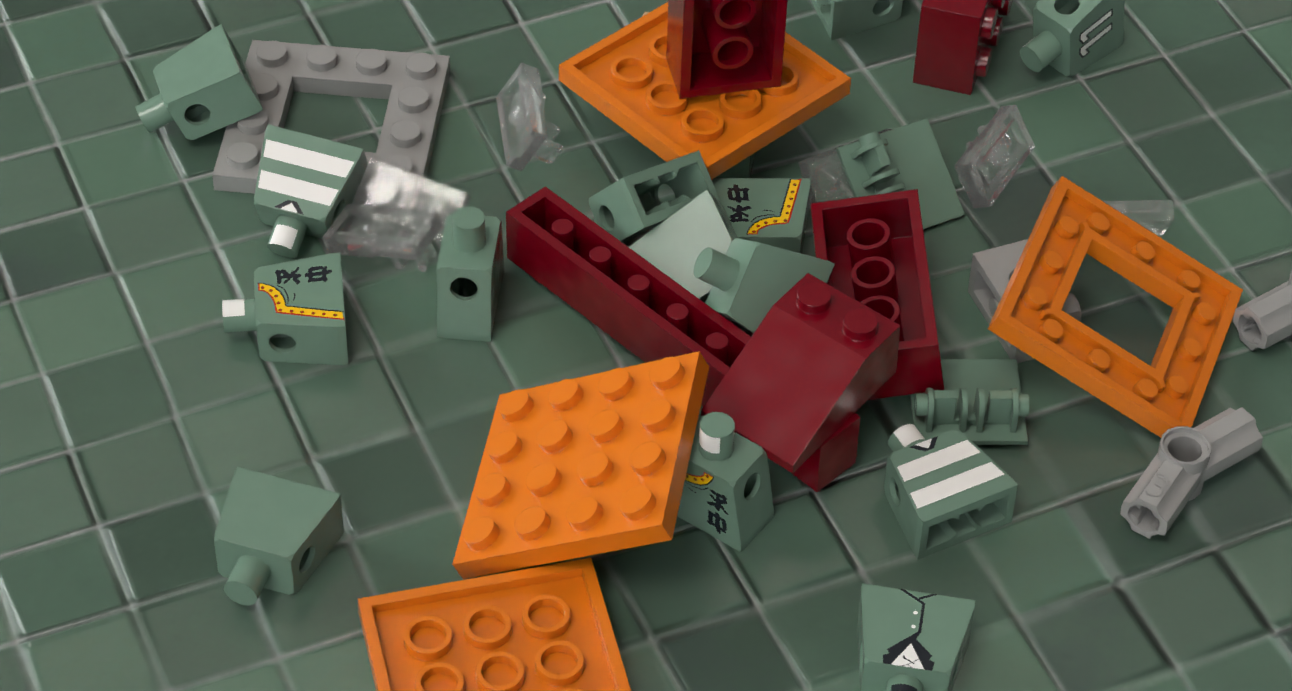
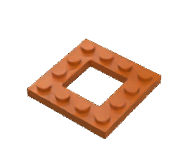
(1034, 322)

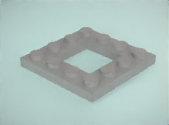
(278, 69)

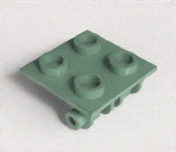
(901, 162)
(977, 399)

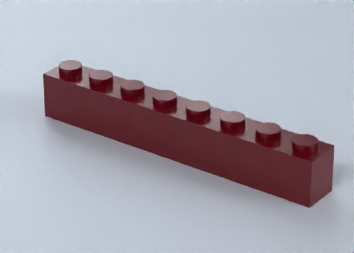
(641, 305)

